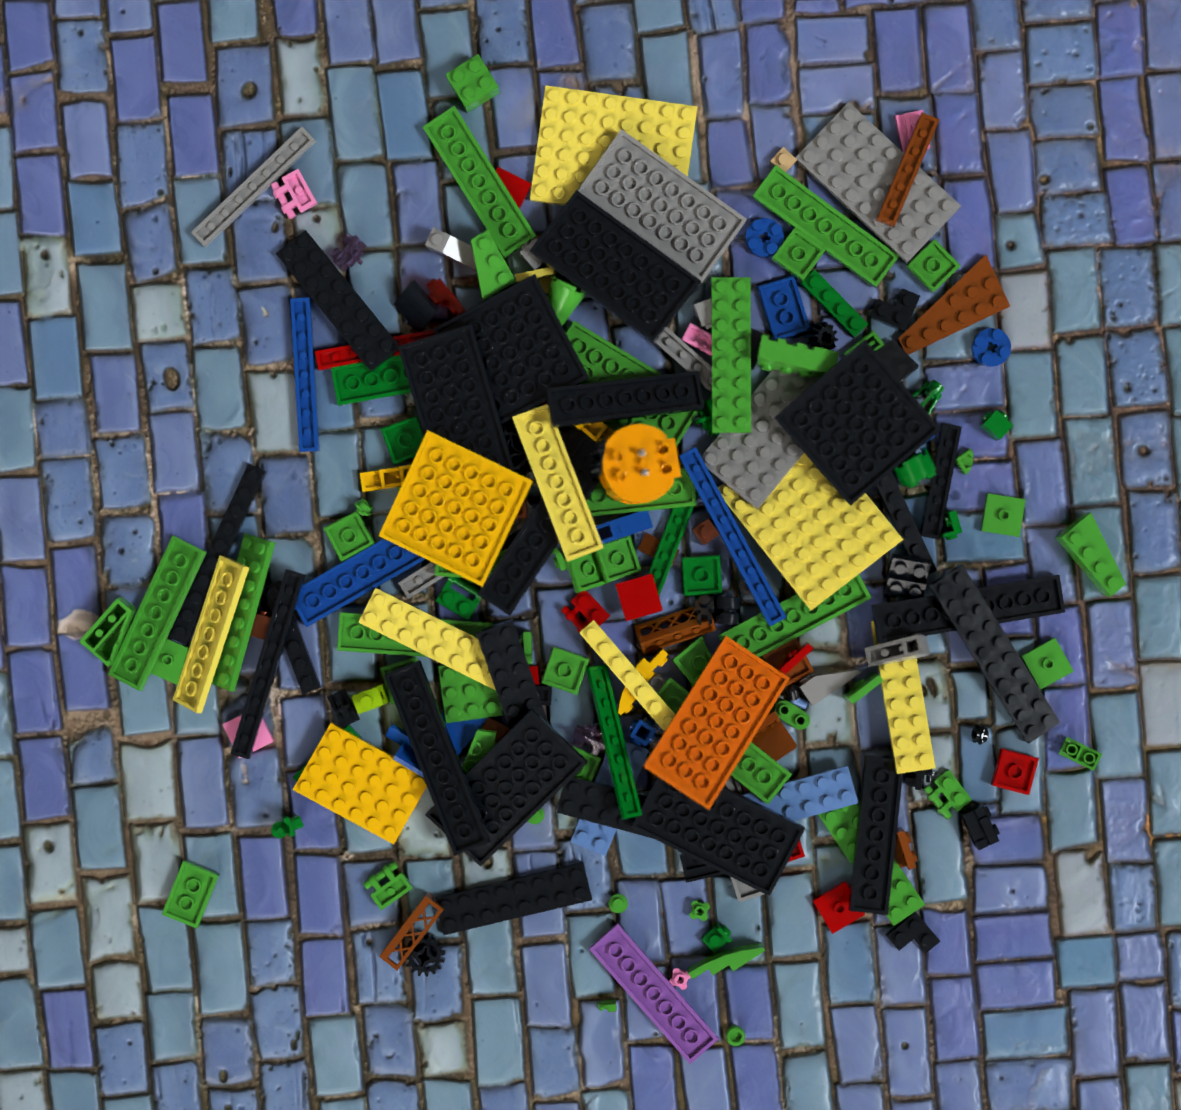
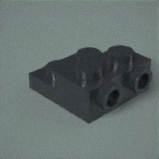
(906, 577)

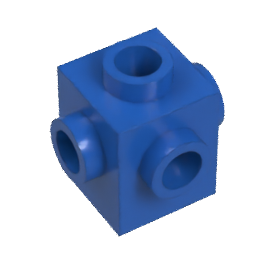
(647, 737)

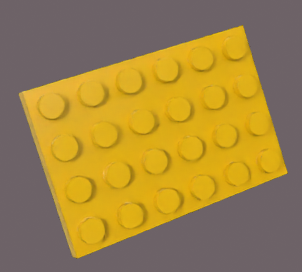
(361, 783)

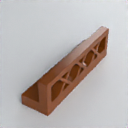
(676, 631)
(391, 947)

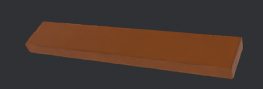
(907, 169)

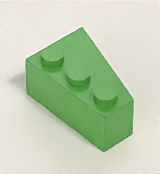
(490, 265)
(110, 631)

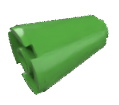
(564, 297)

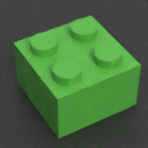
(472, 83)

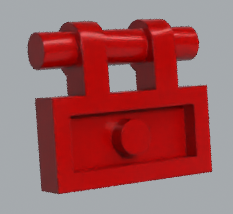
(588, 607)

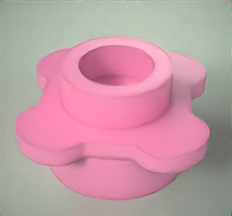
(680, 983)

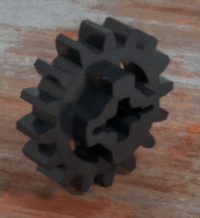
(431, 957)

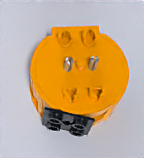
(636, 464)

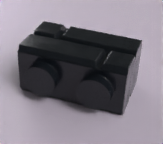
(979, 826)

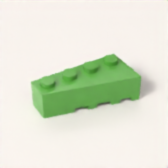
(795, 358)
(1091, 553)

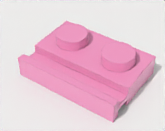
(905, 126)

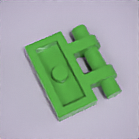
(951, 789)
(390, 891)

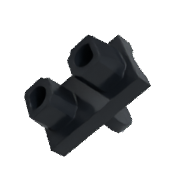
(343, 708)
(918, 780)

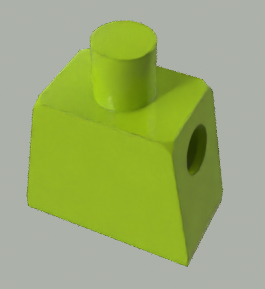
(370, 698)

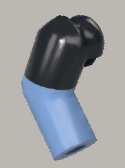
(793, 696)

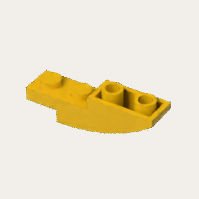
(646, 670)

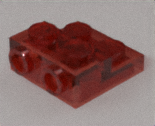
(442, 295)

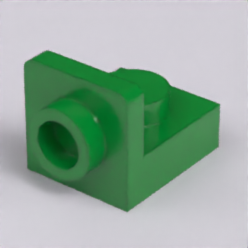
(952, 522)
(717, 937)

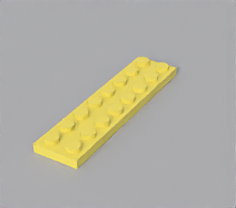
(557, 483)
(210, 634)
(426, 635)
(906, 715)

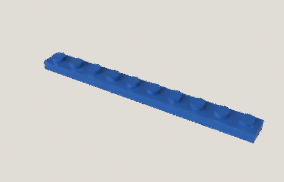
(732, 536)

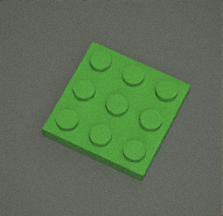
(466, 697)

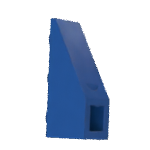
(624, 526)

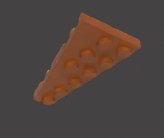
(964, 304)

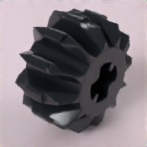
(821, 336)

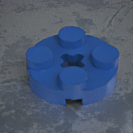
(755, 243)
(997, 338)

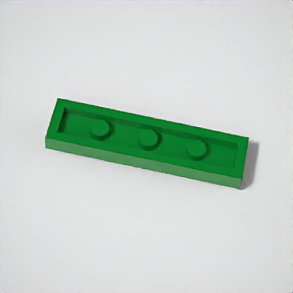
(834, 303)

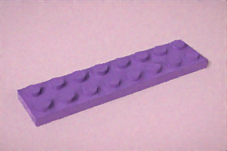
(653, 993)

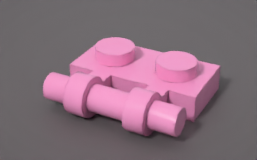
(298, 189)

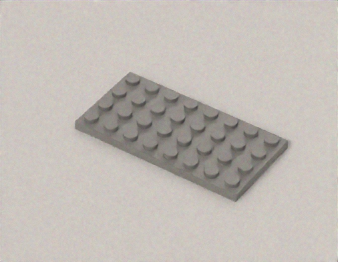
(858, 169)
(662, 205)
(759, 460)

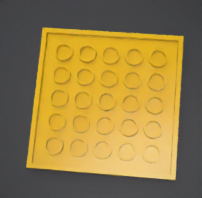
(455, 508)

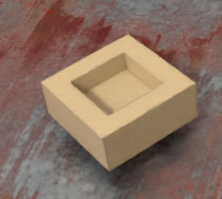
(783, 159)

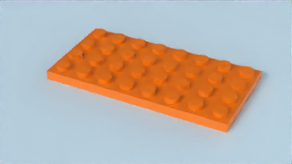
(716, 722)

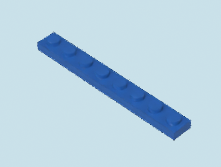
(304, 374)

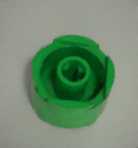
(915, 468)

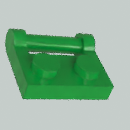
(456, 601)

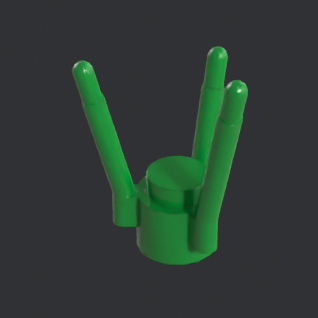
(932, 391)

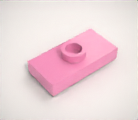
(698, 339)

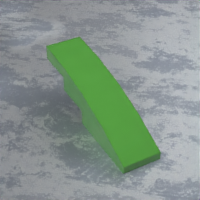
(733, 957)

